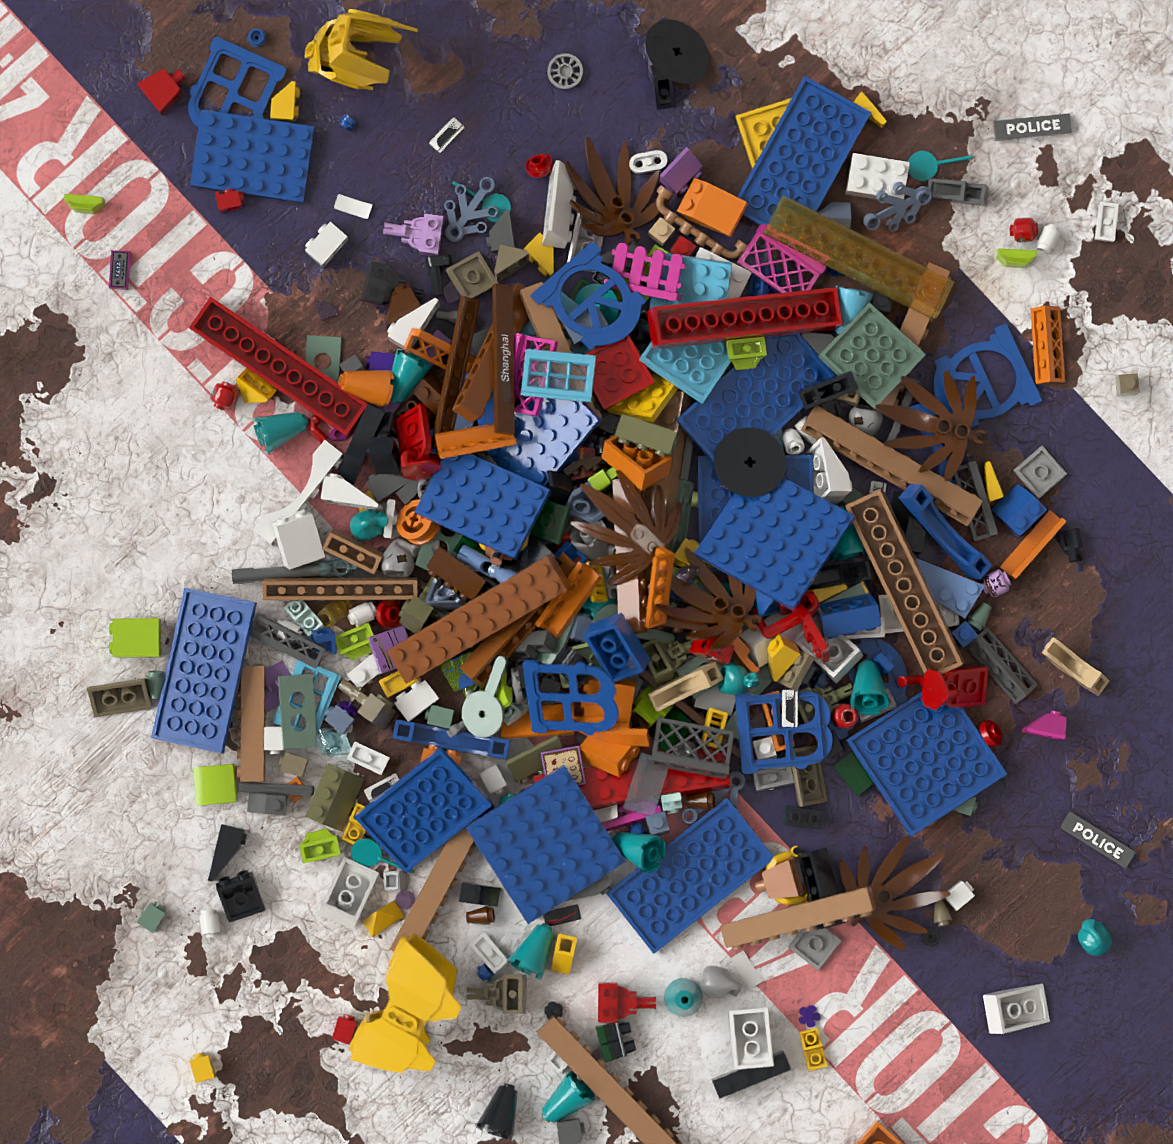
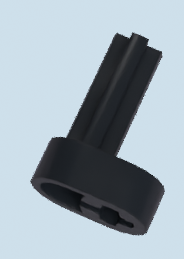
(434, 264)

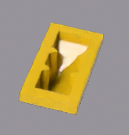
(254, 388)
(383, 918)

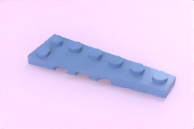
(950, 589)

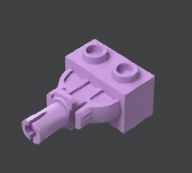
(423, 233)

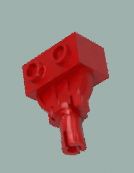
(615, 1002)

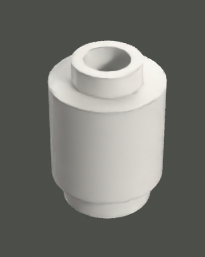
(1048, 238)
(792, 441)
(362, 614)
(290, 625)
(210, 923)

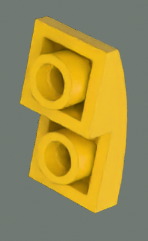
(354, 830)
(813, 1049)

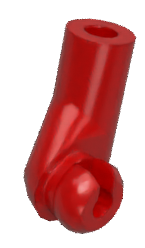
(314, 430)

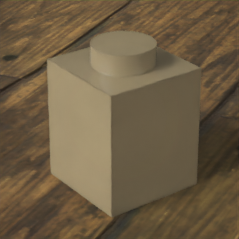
(1127, 384)
(293, 764)

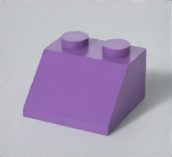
(681, 172)

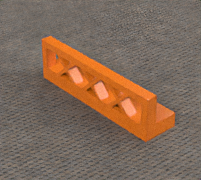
(435, 342)
(1045, 344)
(471, 440)
(1032, 544)
(659, 586)
(570, 600)

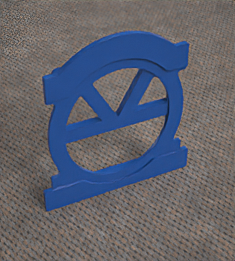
(630, 307)
(1000, 342)
(872, 648)

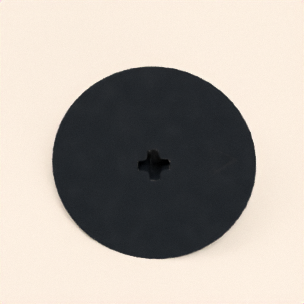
(681, 63)
(750, 462)

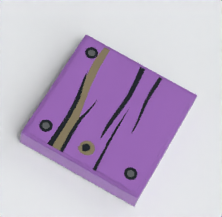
(381, 643)

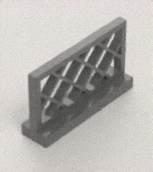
(686, 763)

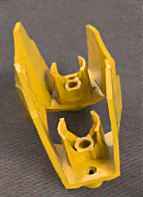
(334, 50)
(419, 991)

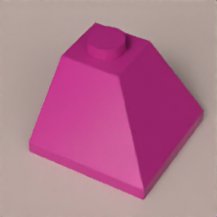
(1048, 725)

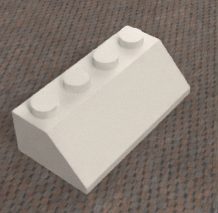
(558, 208)

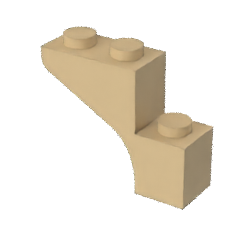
(1075, 667)
(685, 685)

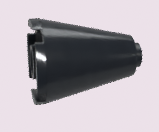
(500, 1113)

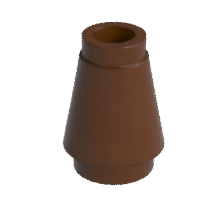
(701, 800)
(481, 916)

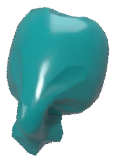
(368, 525)
(736, 679)
(1094, 938)

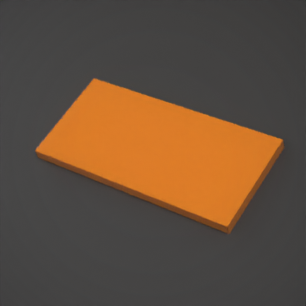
(523, 728)

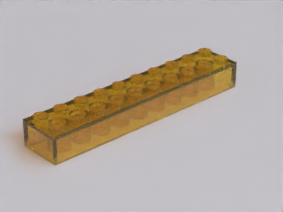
(858, 257)

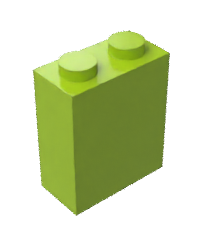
(135, 637)

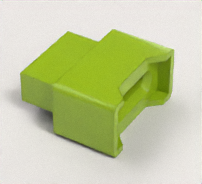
(603, 479)
(646, 709)

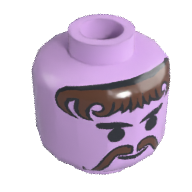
(996, 583)

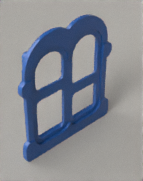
(248, 59)
(603, 698)
(817, 727)

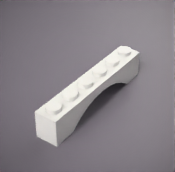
(324, 461)

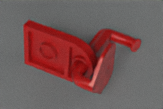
(416, 445)
(799, 615)
(954, 689)

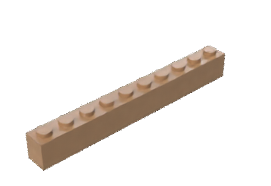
(890, 464)
(603, 1083)

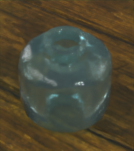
(329, 742)

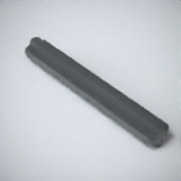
(269, 788)

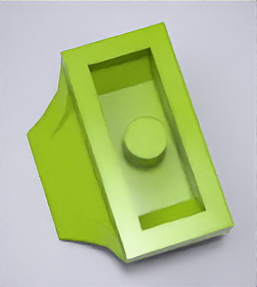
(84, 203)
(1015, 257)
(746, 352)
(355, 642)
(319, 846)

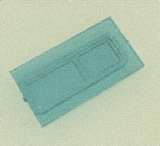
(645, 787)

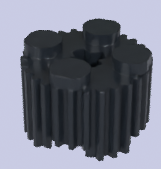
(569, 656)

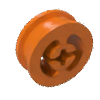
(408, 520)

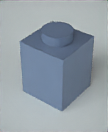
(338, 719)
(658, 824)

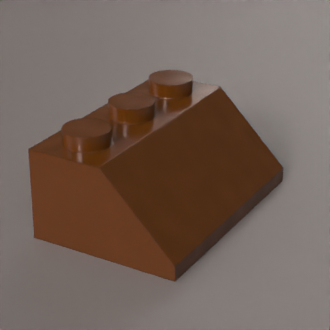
(455, 575)

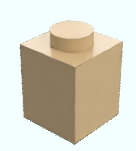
(661, 232)

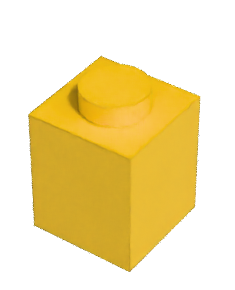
(202, 1067)

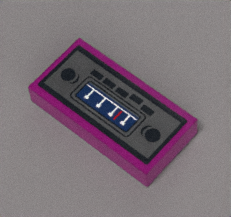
(119, 270)

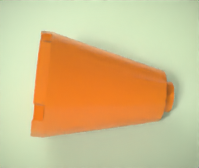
(368, 385)

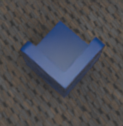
(325, 637)

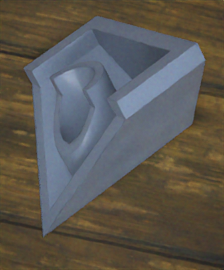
(838, 212)
(583, 507)
(443, 598)

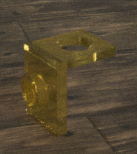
(335, 611)

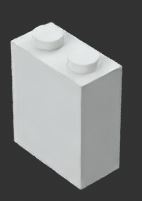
(298, 539)

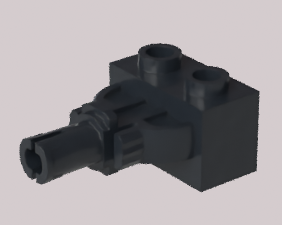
(381, 283)
(384, 449)

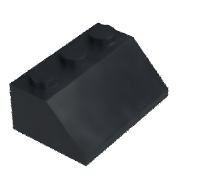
(910, 526)

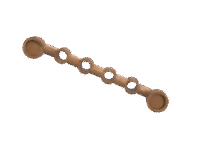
(687, 228)

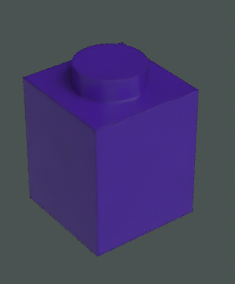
(380, 361)

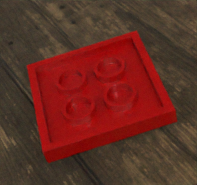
(618, 373)

